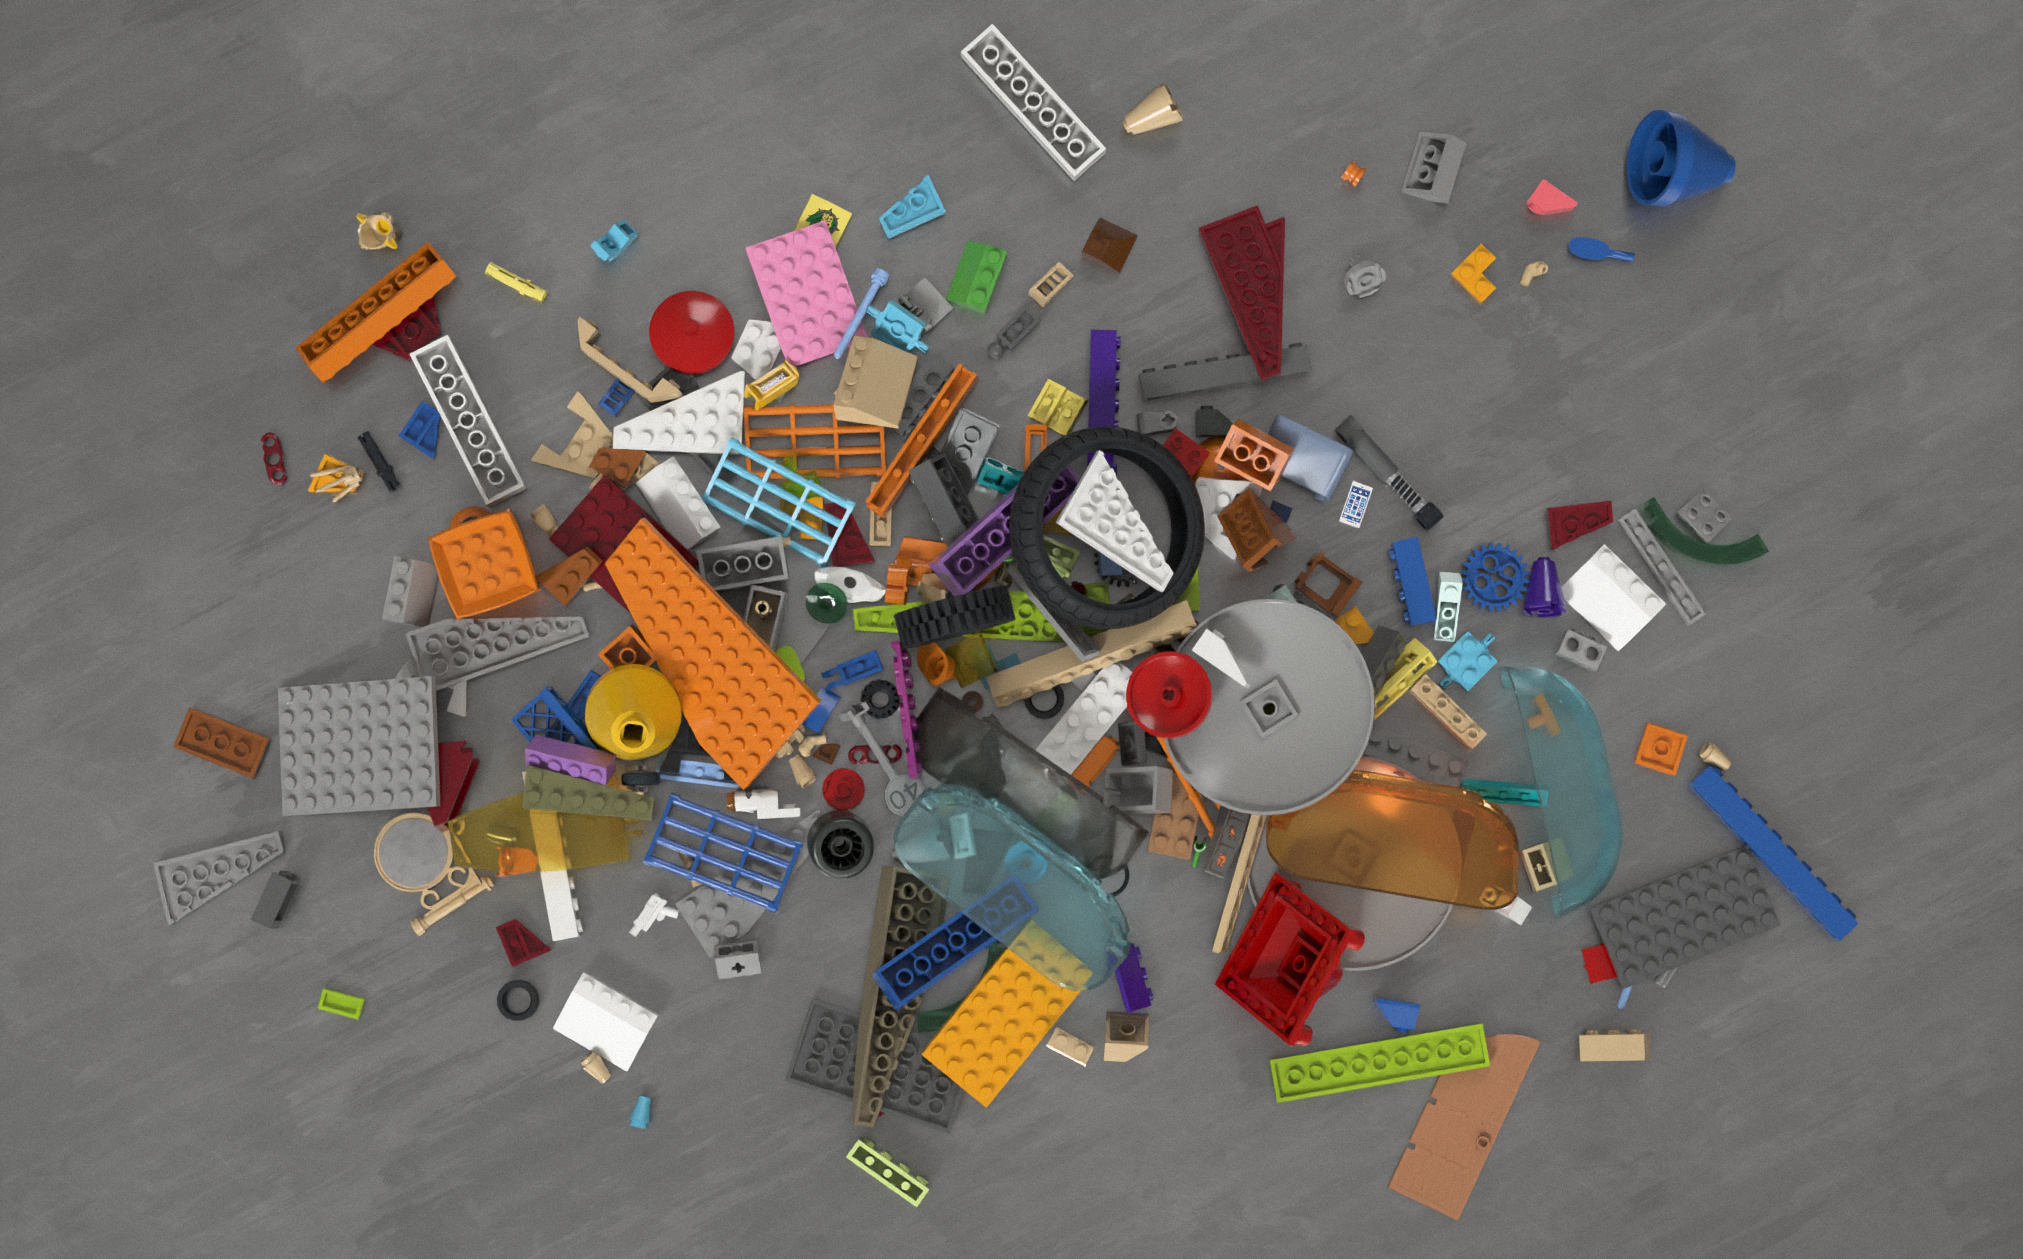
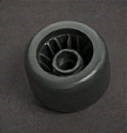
(842, 860)

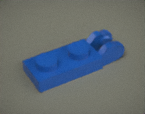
(855, 669)

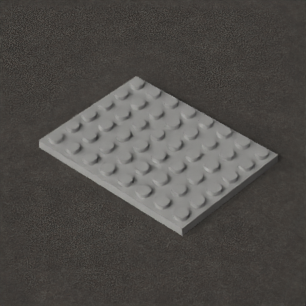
(359, 746)

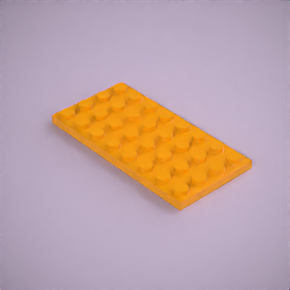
(997, 1026)

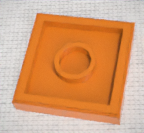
(1660, 748)

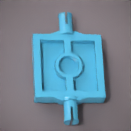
(898, 327)
(1467, 661)

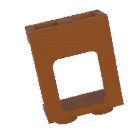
(1342, 594)

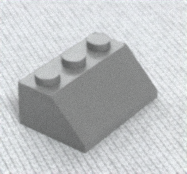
(1434, 166)
(410, 592)

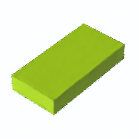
(341, 1003)

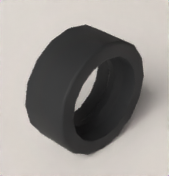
(1050, 713)
(501, 1003)

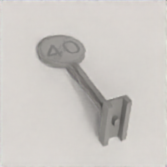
(900, 789)

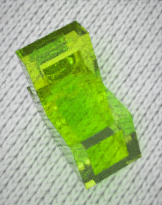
(794, 487)

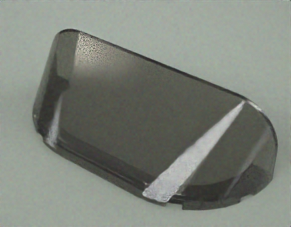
(992, 760)

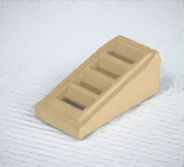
(1038, 297)

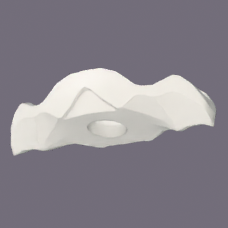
(865, 589)

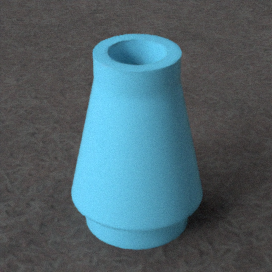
(641, 1113)

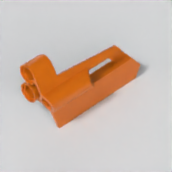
(911, 564)

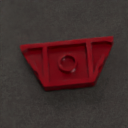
(413, 332)

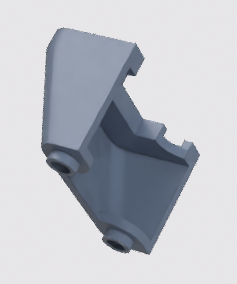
(1316, 461)

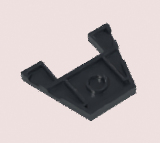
(685, 743)

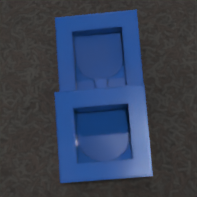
(821, 713)

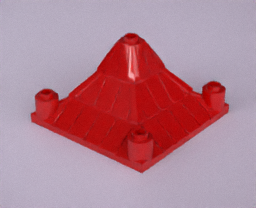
(1287, 959)

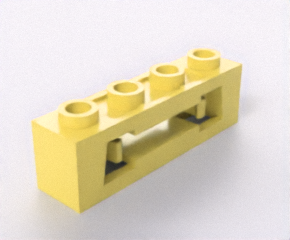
(1401, 676)

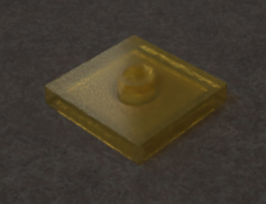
(971, 660)

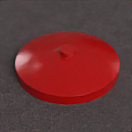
(691, 332)
(1169, 695)

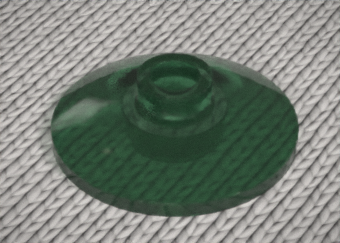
(824, 611)

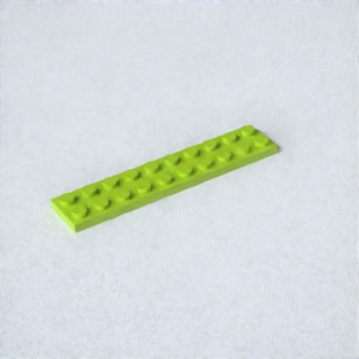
(1379, 1062)

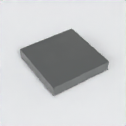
(1132, 743)

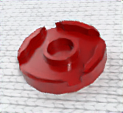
(843, 789)

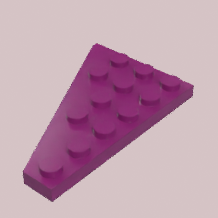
(904, 682)

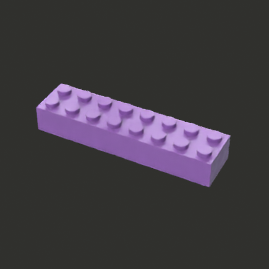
(988, 539)

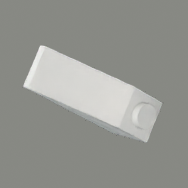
(1218, 653)

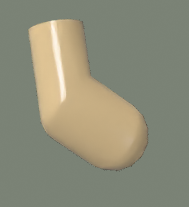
(1532, 270)
(809, 742)

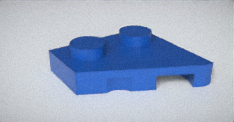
(422, 429)

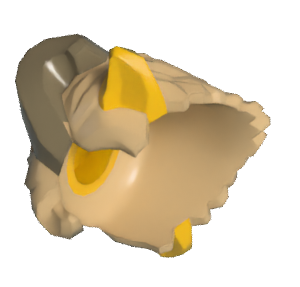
(378, 231)

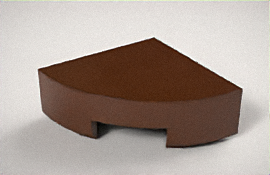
(827, 753)

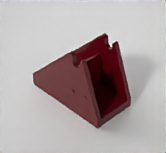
(455, 776)

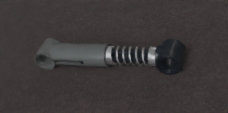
(1353, 434)

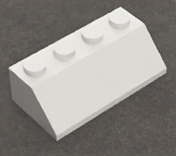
(677, 504)

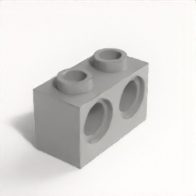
(1579, 655)

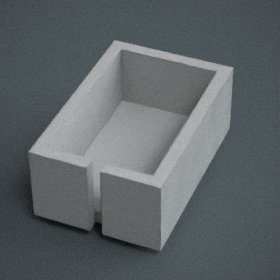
(1141, 788)

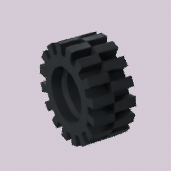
(887, 687)

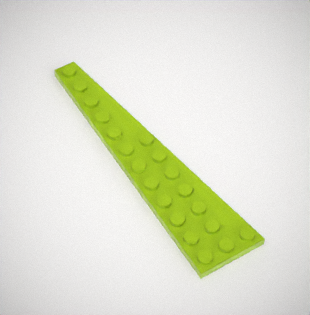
(1028, 626)

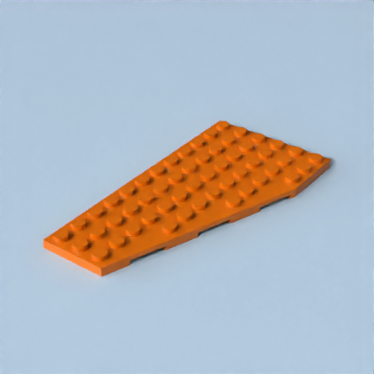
(726, 676)

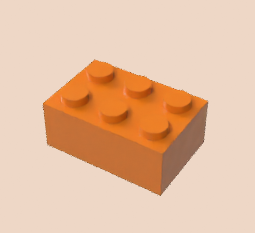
(1254, 455)

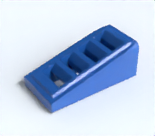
(620, 404)

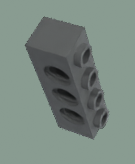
(933, 365)

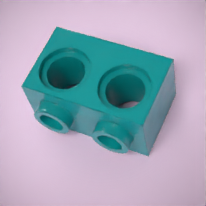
(998, 475)

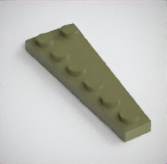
(567, 794)

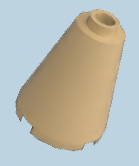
(1153, 112)

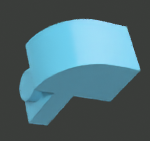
(615, 241)

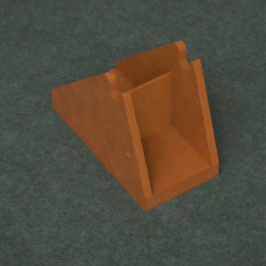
(1253, 529)

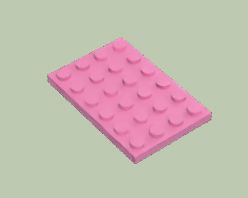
(804, 292)

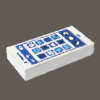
(1355, 504)

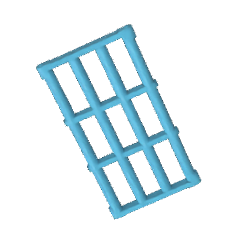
(763, 483)

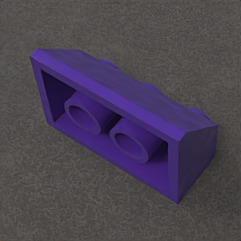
(1131, 982)

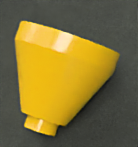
(636, 697)

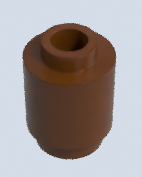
(973, 694)

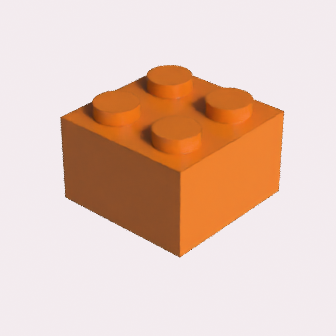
(628, 649)

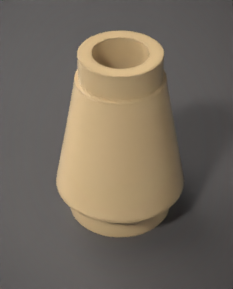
(544, 519)
(1714, 756)
(802, 771)
(595, 1066)

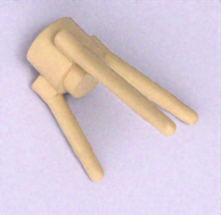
(350, 476)

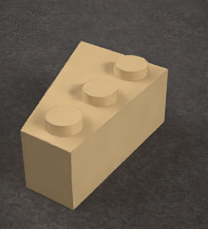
(1615, 1046)

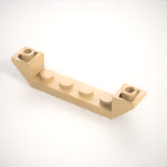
(664, 389)

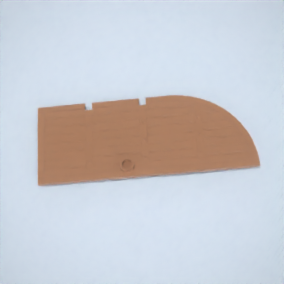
(1462, 1126)

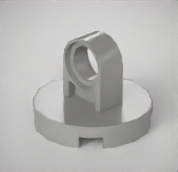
(1364, 277)

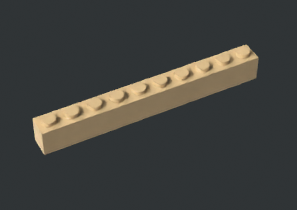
(1114, 645)

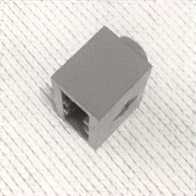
(737, 959)

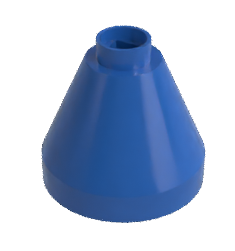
(1674, 160)

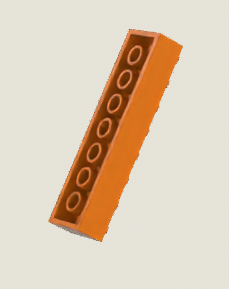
(375, 312)

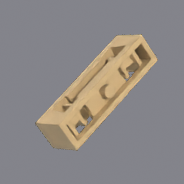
(1447, 712)

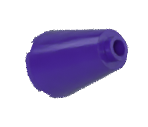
(1544, 590)

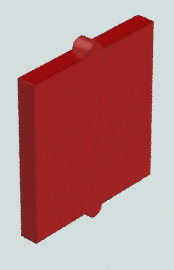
(1598, 964)

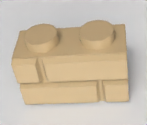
(1070, 1046)

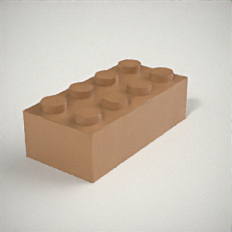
(1175, 831)

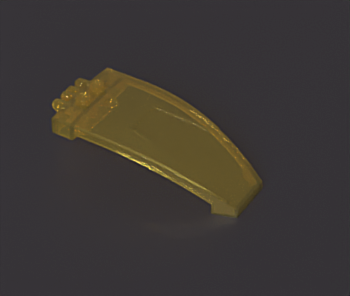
(528, 840)

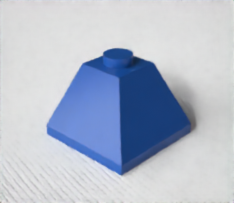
(1398, 1013)

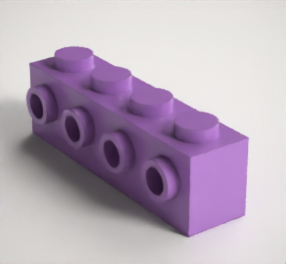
(570, 759)

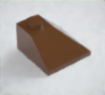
(1109, 245)

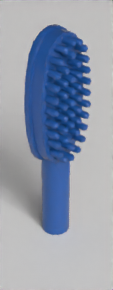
(1596, 249)

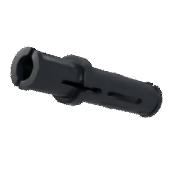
(383, 469)

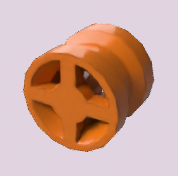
(1353, 173)

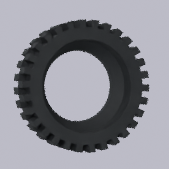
(954, 617)

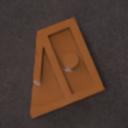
(617, 464)

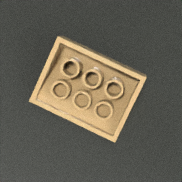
(874, 383)

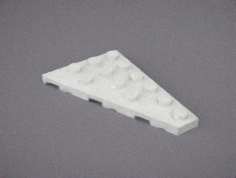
(690, 424)
(1109, 523)

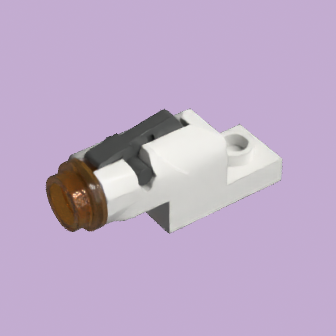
(762, 800)

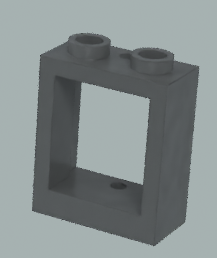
(275, 899)

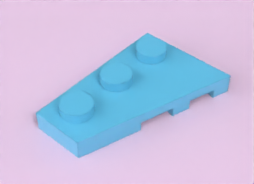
(914, 209)

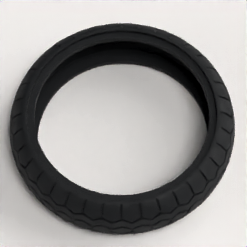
(1027, 531)

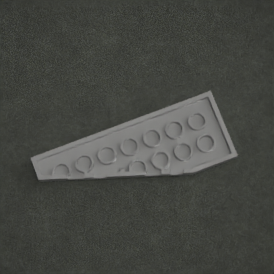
(472, 647)
(725, 918)

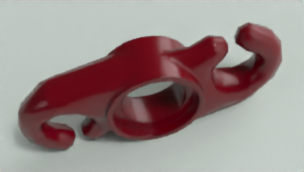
(276, 448)
(864, 749)

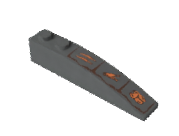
(1226, 840)

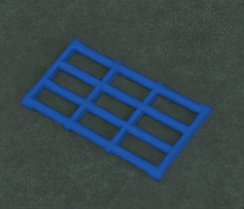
(737, 869)

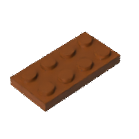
(221, 743)

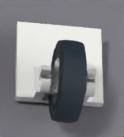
(634, 776)

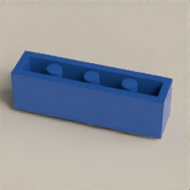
(1413, 582)

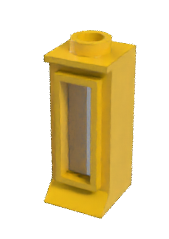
(772, 384)

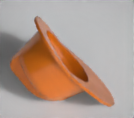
(935, 664)

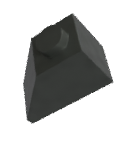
(1211, 422)

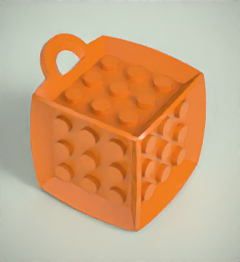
(482, 561)

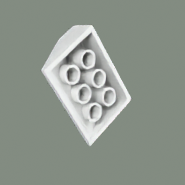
(1611, 597)
(605, 1021)

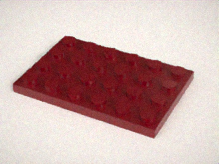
(602, 524)

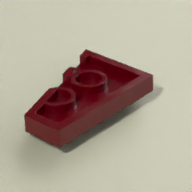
(1575, 520)
(851, 546)

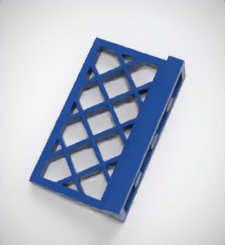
(561, 711)

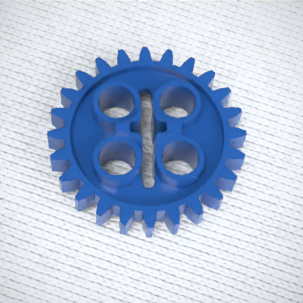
(1501, 558)

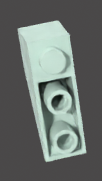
(1447, 606)

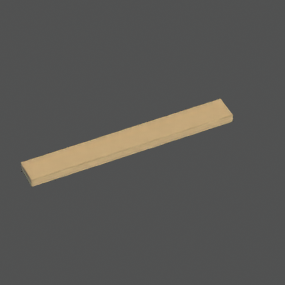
(1239, 883)

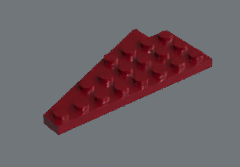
(1251, 272)

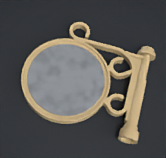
(417, 858)

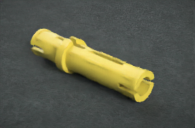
(516, 282)

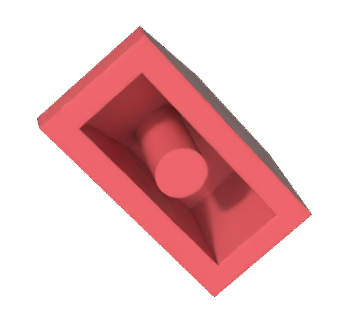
(1549, 200)

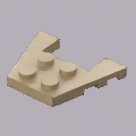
(583, 446)

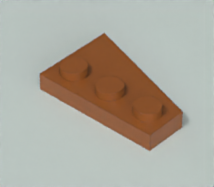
(570, 575)

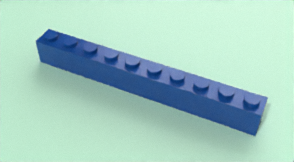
(1774, 855)

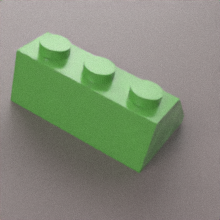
(977, 276)

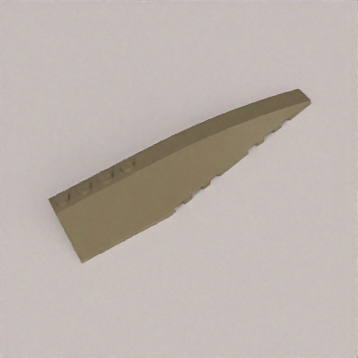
(902, 917)

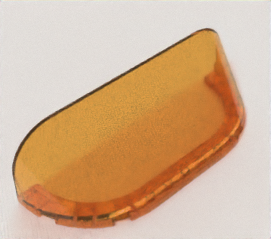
(1402, 841)

